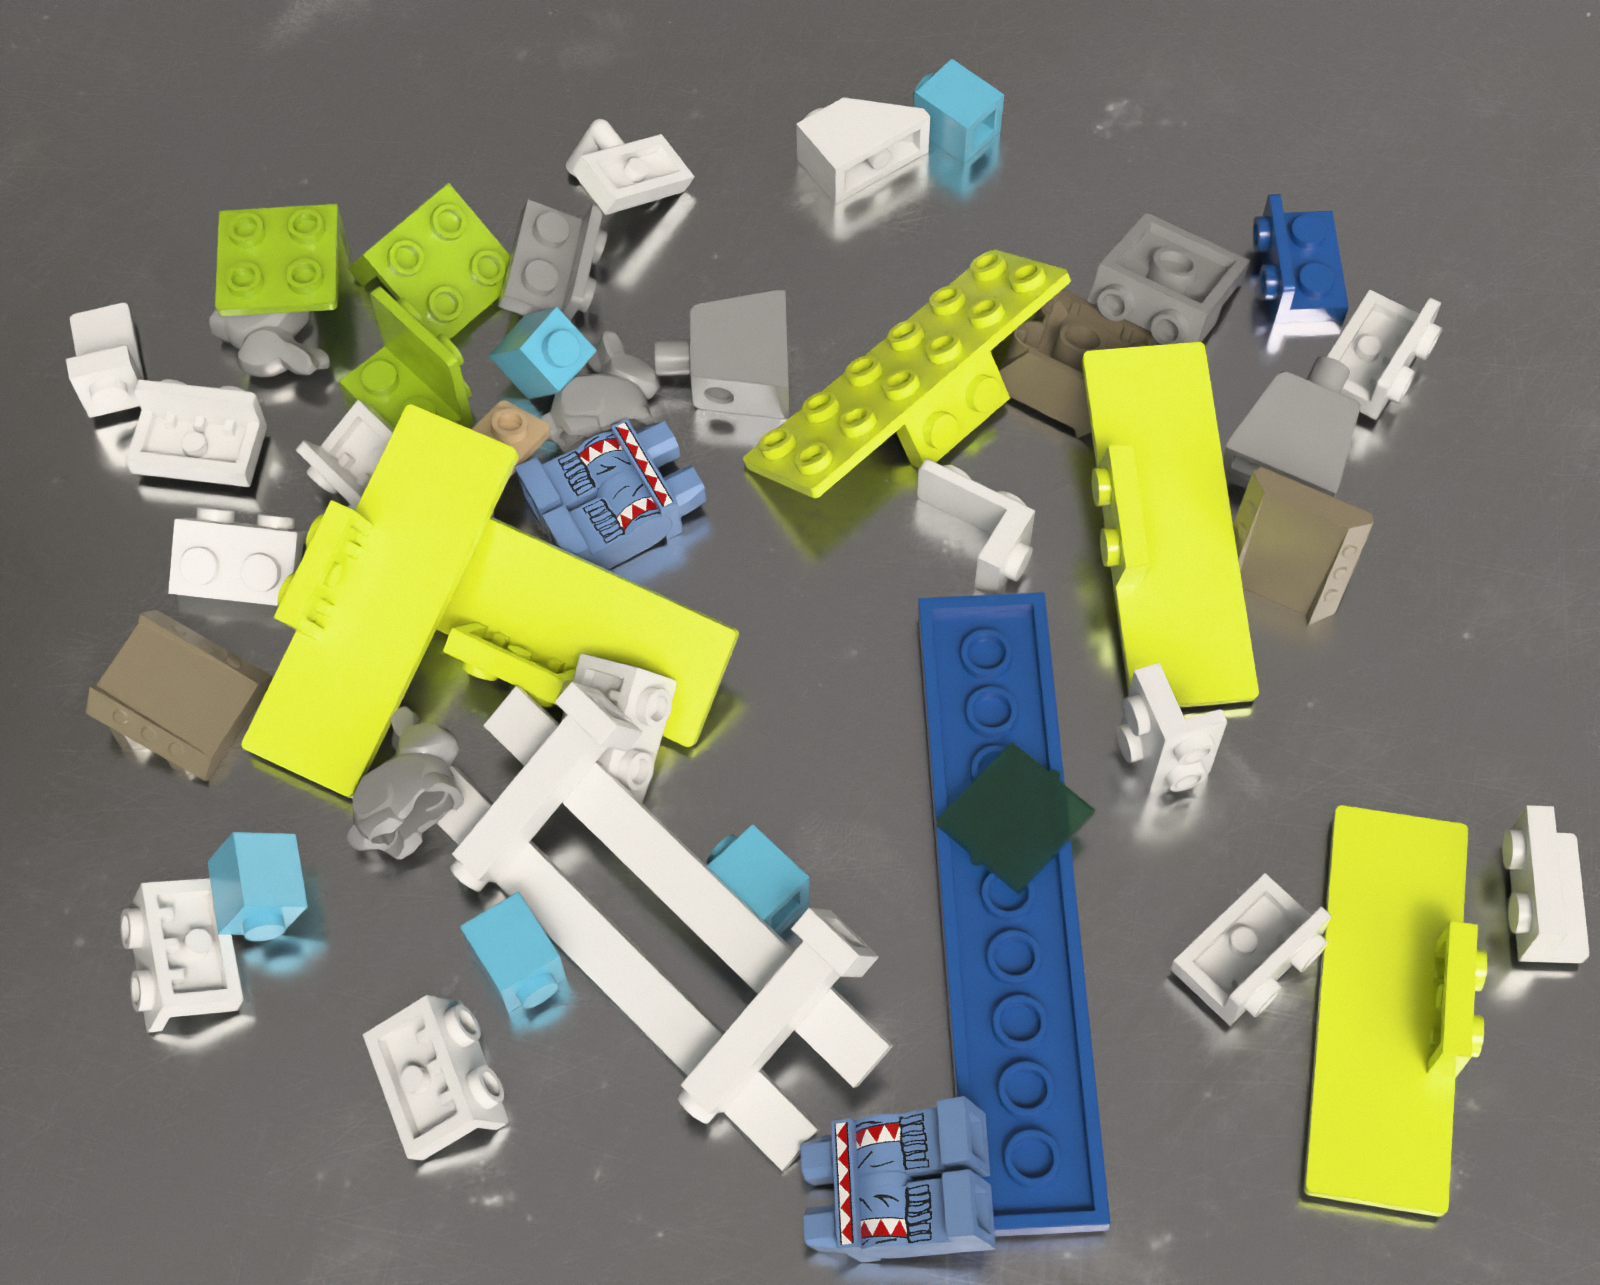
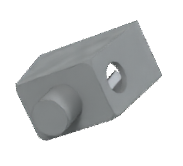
(734, 355)
(1298, 428)

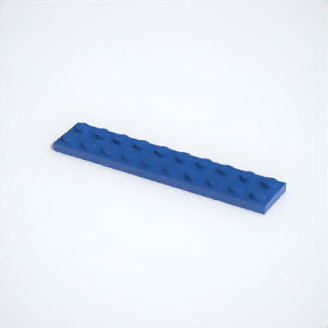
(1010, 956)

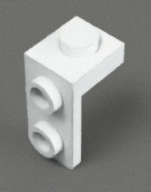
(105, 359)
(995, 512)

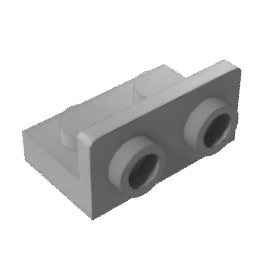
(552, 261)

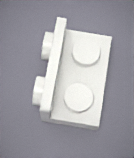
(645, 701)
(178, 953)
(435, 1075)

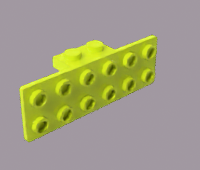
(923, 381)
(1169, 521)
(375, 597)
(535, 608)
(1392, 1012)

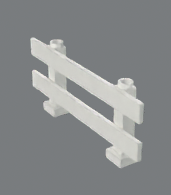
(790, 983)

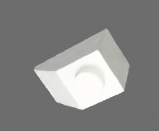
(859, 143)

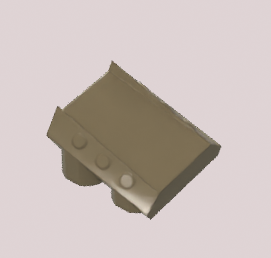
(1047, 355)
(1298, 544)
(177, 695)

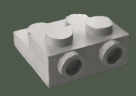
(1166, 281)

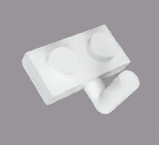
(627, 173)

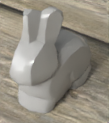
(268, 343)
(602, 399)
(407, 790)

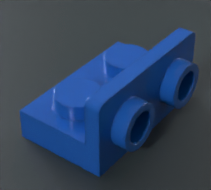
(1301, 264)

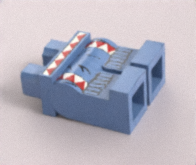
(609, 494)
(903, 1184)

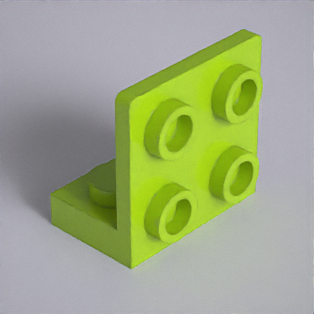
(279, 259)
(439, 263)
(409, 368)

